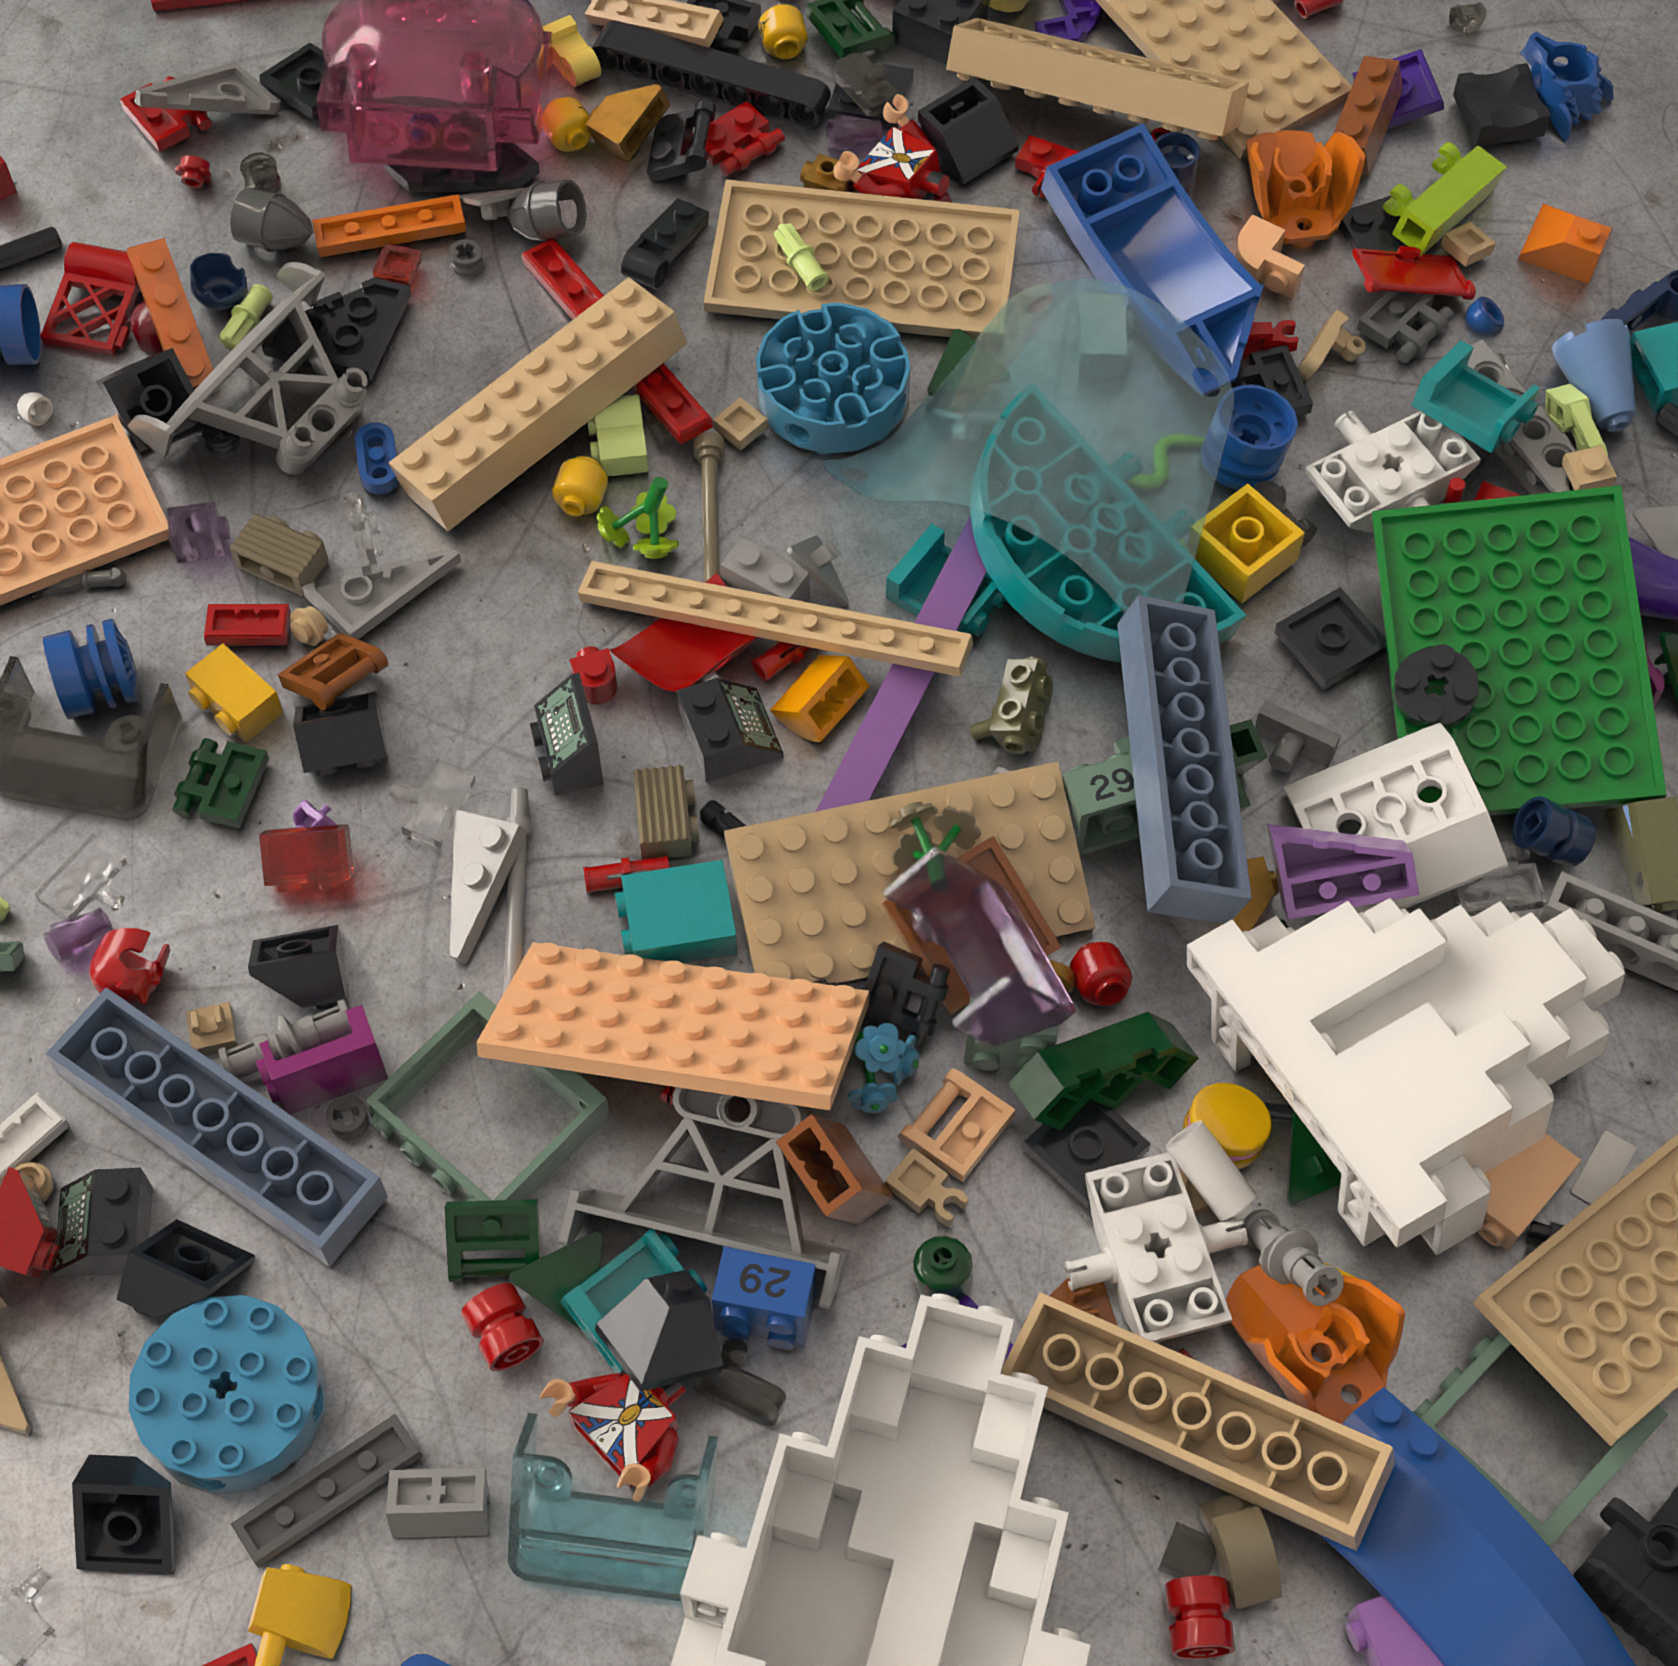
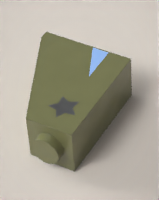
(1649, 850)

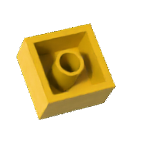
(1247, 543)

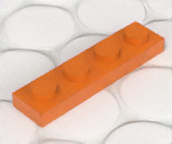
(389, 225)
(170, 307)

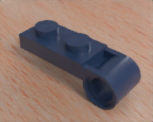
(1644, 305)

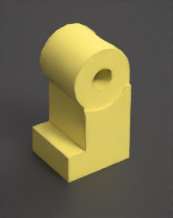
(571, 53)

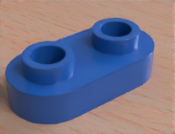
(375, 461)

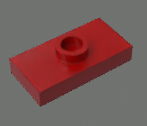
(247, 624)

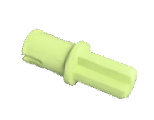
(800, 257)
(246, 316)

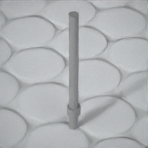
(516, 888)

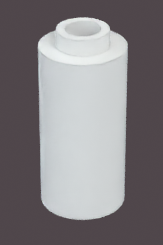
(1212, 1172)

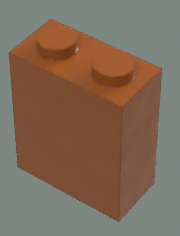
(834, 1169)

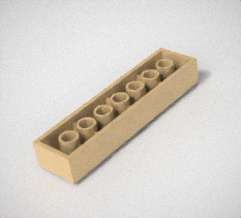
(1097, 77)
(538, 403)
(1203, 1421)

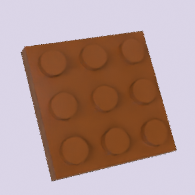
(992, 862)

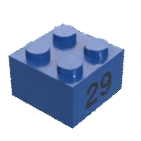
(764, 1298)

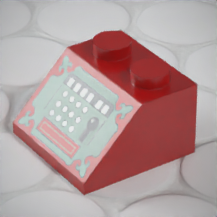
(25, 1227)

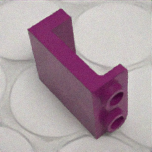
(325, 1069)

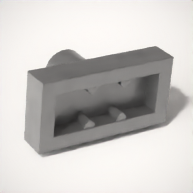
(1294, 737)

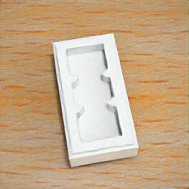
(28, 1132)

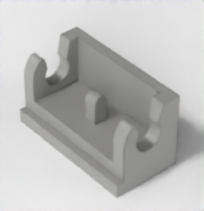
(438, 1502)

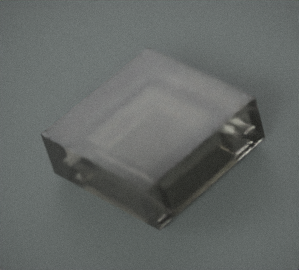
(1188, 1553)

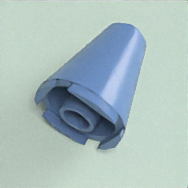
(1601, 369)

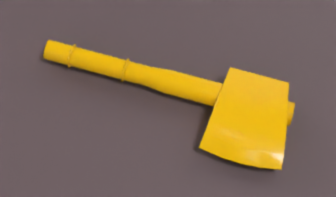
(299, 1613)

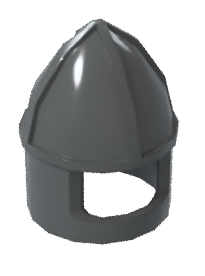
(538, 211)
(268, 221)

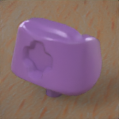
(307, 815)

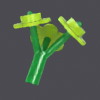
(652, 518)

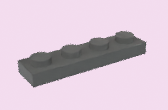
(325, 1490)

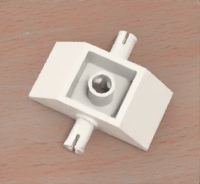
(1390, 468)
(1144, 1210)

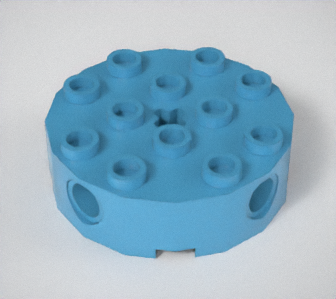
(833, 378)
(257, 1427)

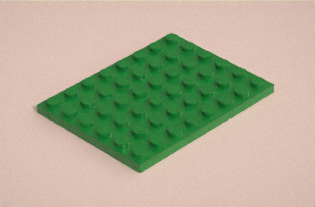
(1552, 625)

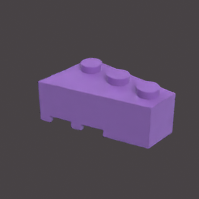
(1329, 868)

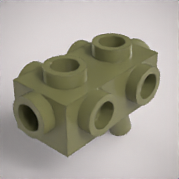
(1020, 706)

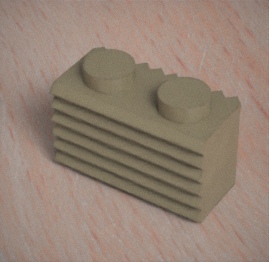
(279, 553)
(663, 812)

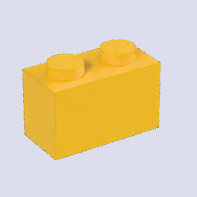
(233, 693)

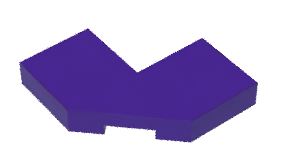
(1078, 22)

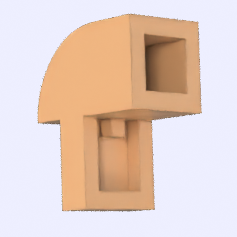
(1260, 254)

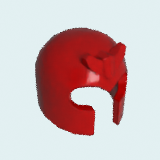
(124, 971)

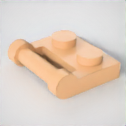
(969, 1131)

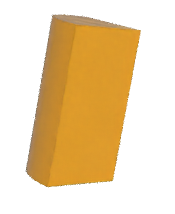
(820, 697)

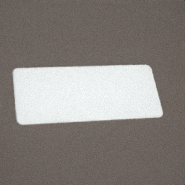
(1603, 1167)

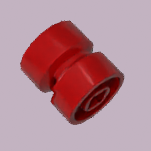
(500, 1322)
(1199, 1614)

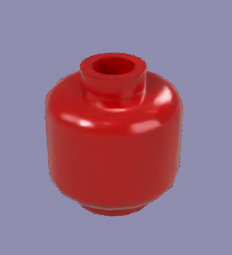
(1101, 973)

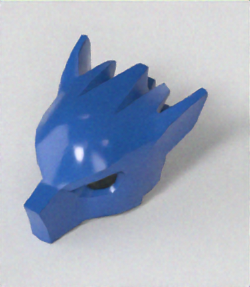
(1568, 88)

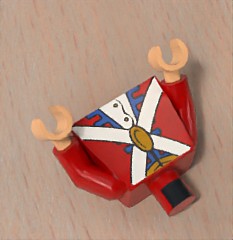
(900, 164)
(623, 1425)

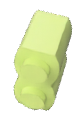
(620, 437)

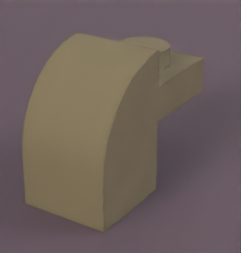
(1243, 1550)

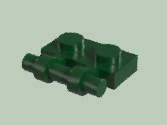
(231, 785)

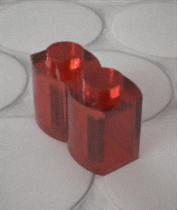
(306, 856)

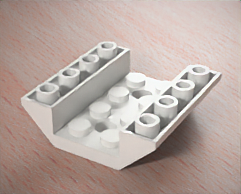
(1380, 789)

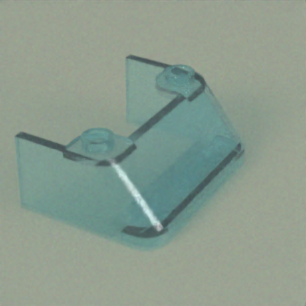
(602, 1538)

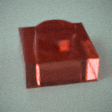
(397, 264)

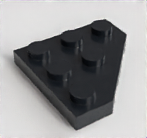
(513, 171)
(349, 327)

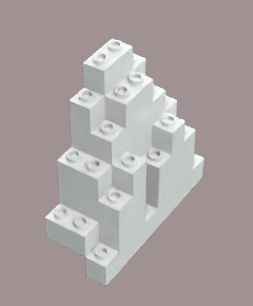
(1412, 1045)
(900, 1530)

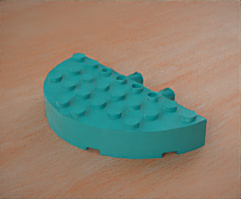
(1062, 597)

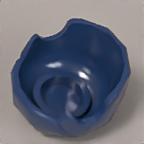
(217, 281)

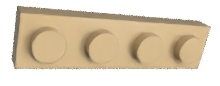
(664, 17)

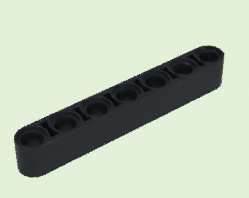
(711, 74)

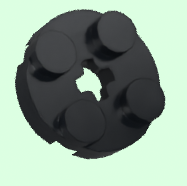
(1437, 664)

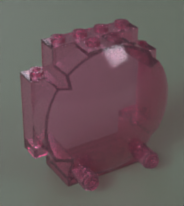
(434, 80)

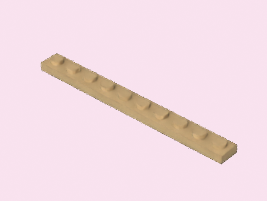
(777, 618)

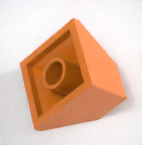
(1565, 243)

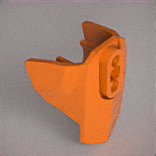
(1304, 182)
(1351, 1335)

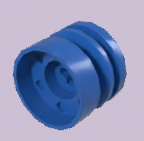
(19, 326)
(1257, 437)
(90, 669)

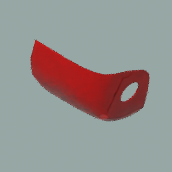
(681, 653)

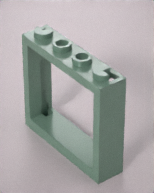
(431, 1058)
(1460, 1382)

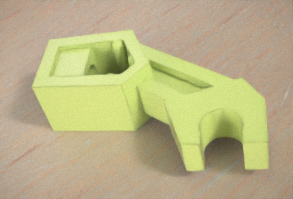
(1572, 412)

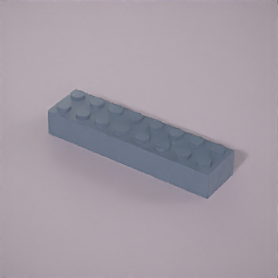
(1182, 762)
(218, 1126)

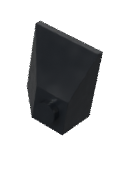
(149, 388)
(302, 966)
(178, 1269)
(663, 1332)
(122, 1516)

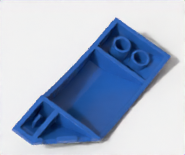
(1148, 235)
(1467, 1561)

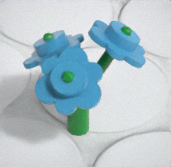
(882, 1051)

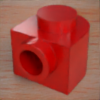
(596, 674)

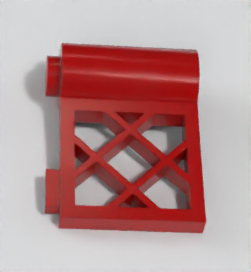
(96, 270)

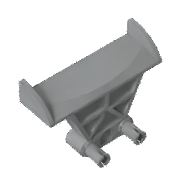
(302, 443)
(766, 1120)

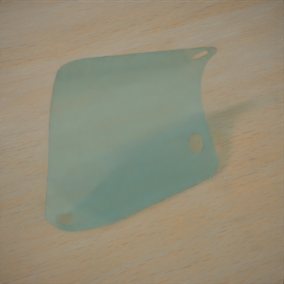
(1099, 453)

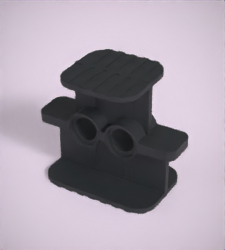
(1633, 1582)

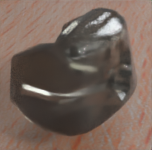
(1467, 17)

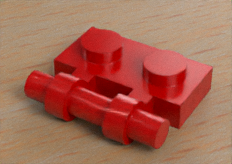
(163, 125)
(735, 131)

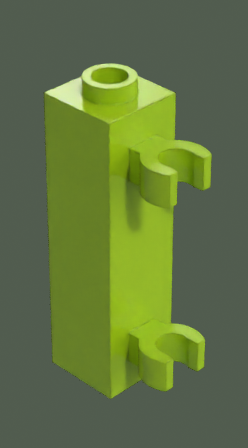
(1448, 200)

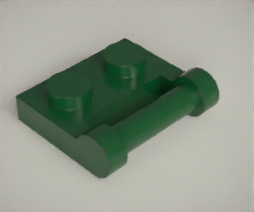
(843, 31)
(490, 1227)

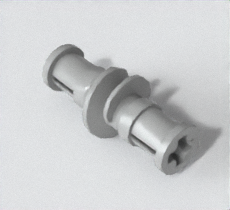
(288, 1039)
(1292, 1257)

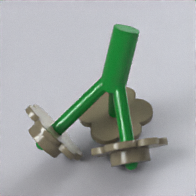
(956, 827)

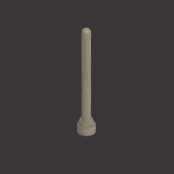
(709, 451)

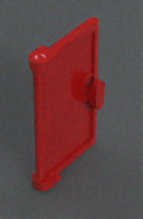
(1412, 273)

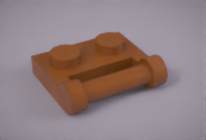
(332, 669)

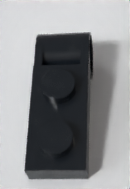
(661, 242)

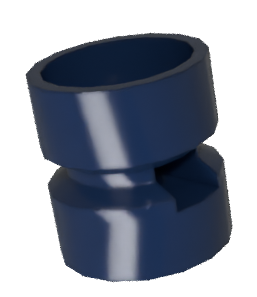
(1182, 156)
(1553, 832)

